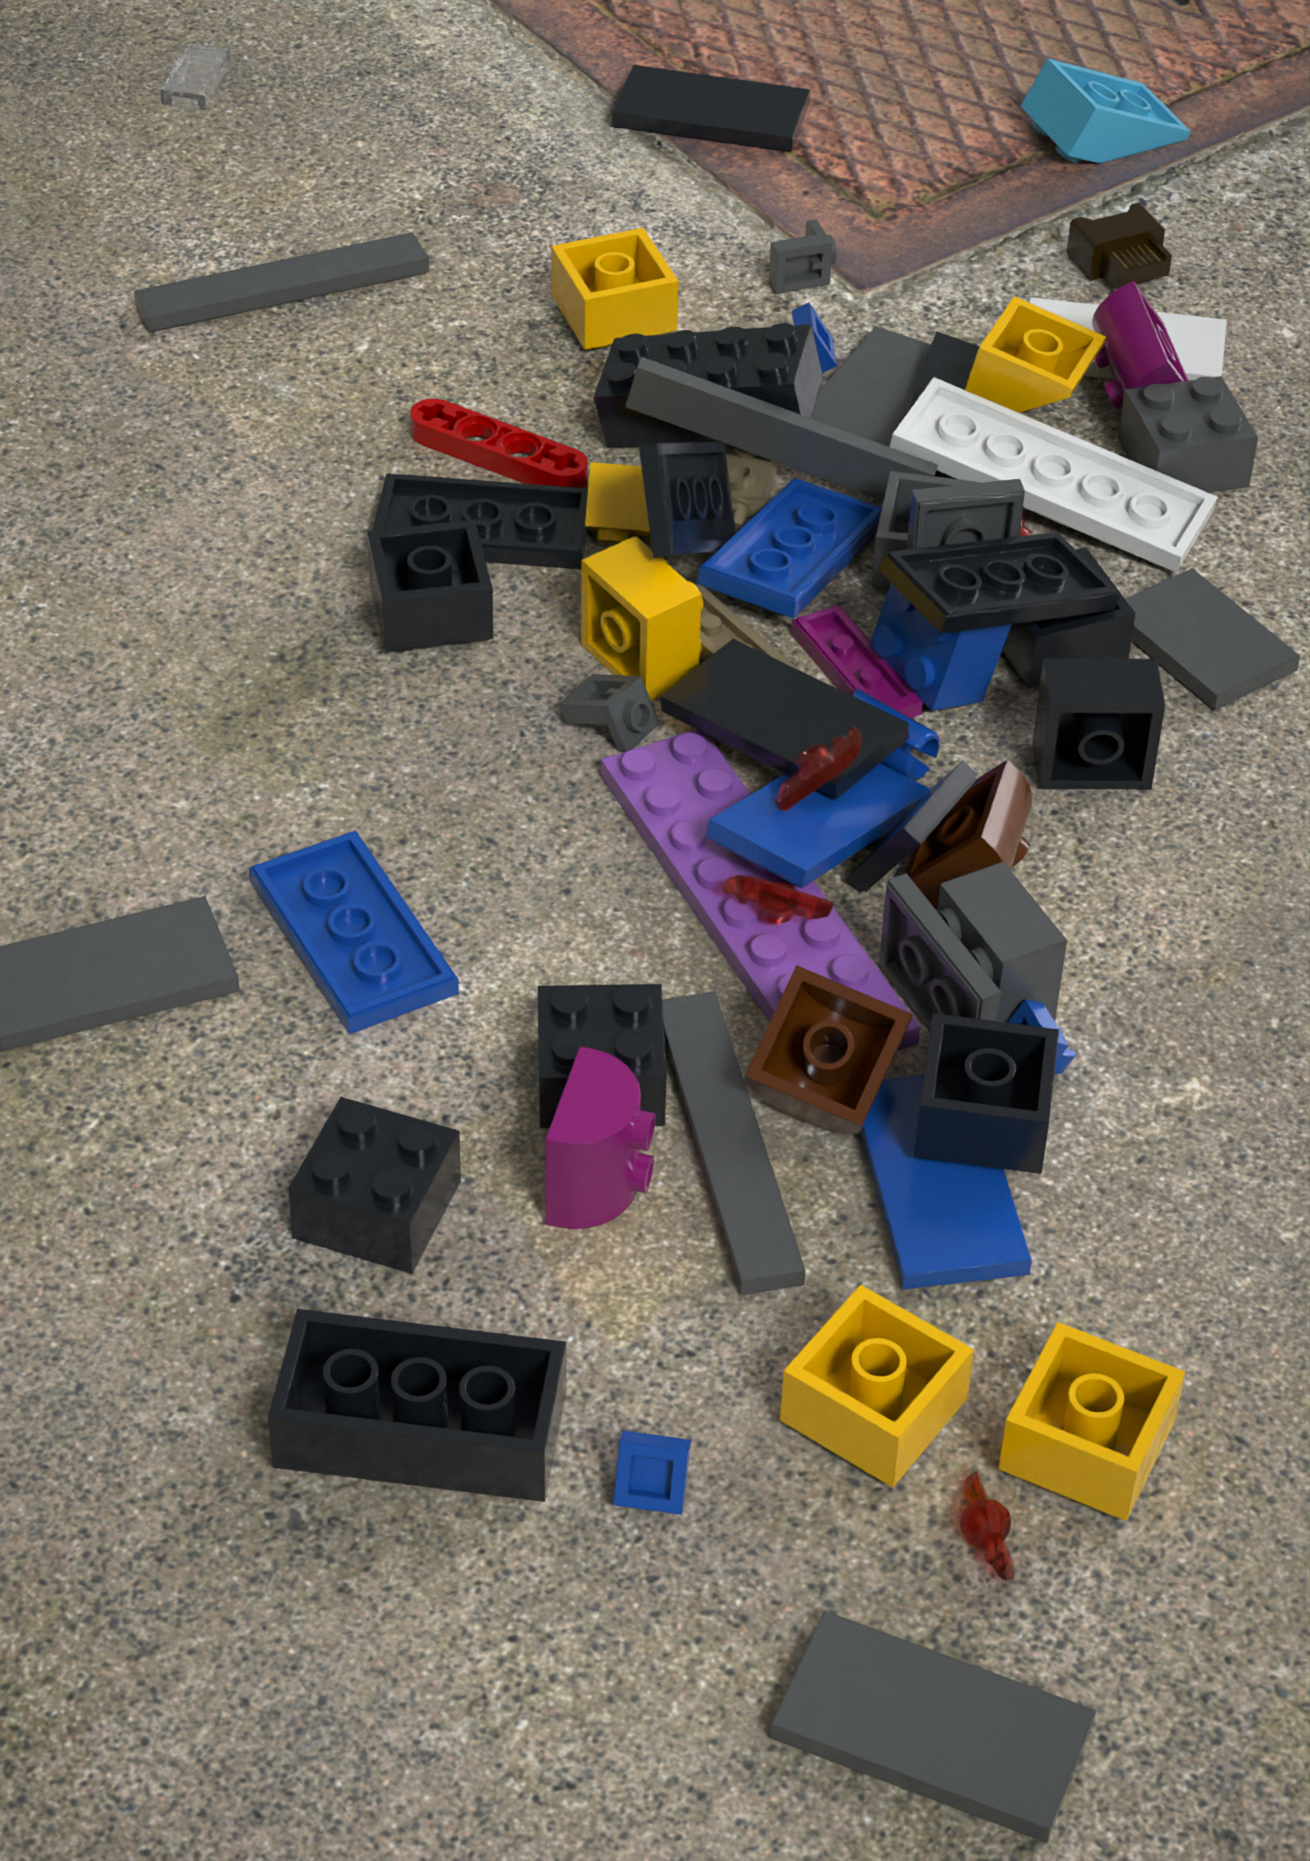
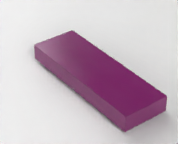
(850, 661)

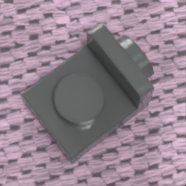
(802, 260)
(613, 702)

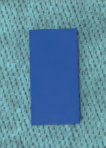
(791, 548)
(819, 828)
(353, 932)
(939, 1215)

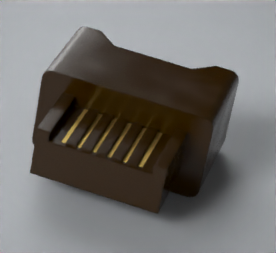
(1120, 247)

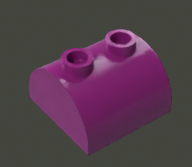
(1135, 344)
(596, 1144)

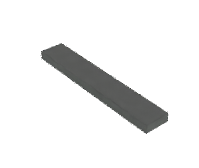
(281, 282)
(768, 430)
(730, 1146)

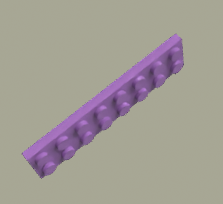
(669, 797)

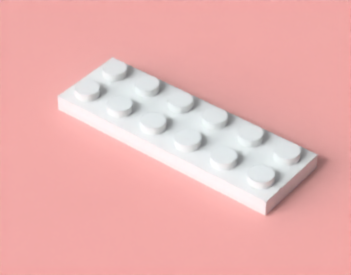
(1059, 472)

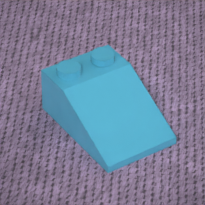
(1098, 114)

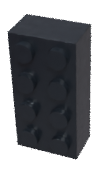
(764, 363)
(419, 1405)

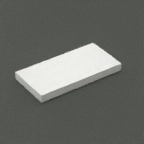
(1195, 338)

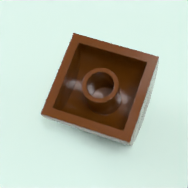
(976, 832)
(826, 1052)

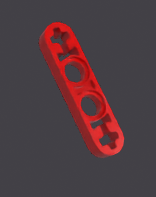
(446, 429)

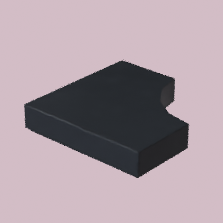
(913, 828)

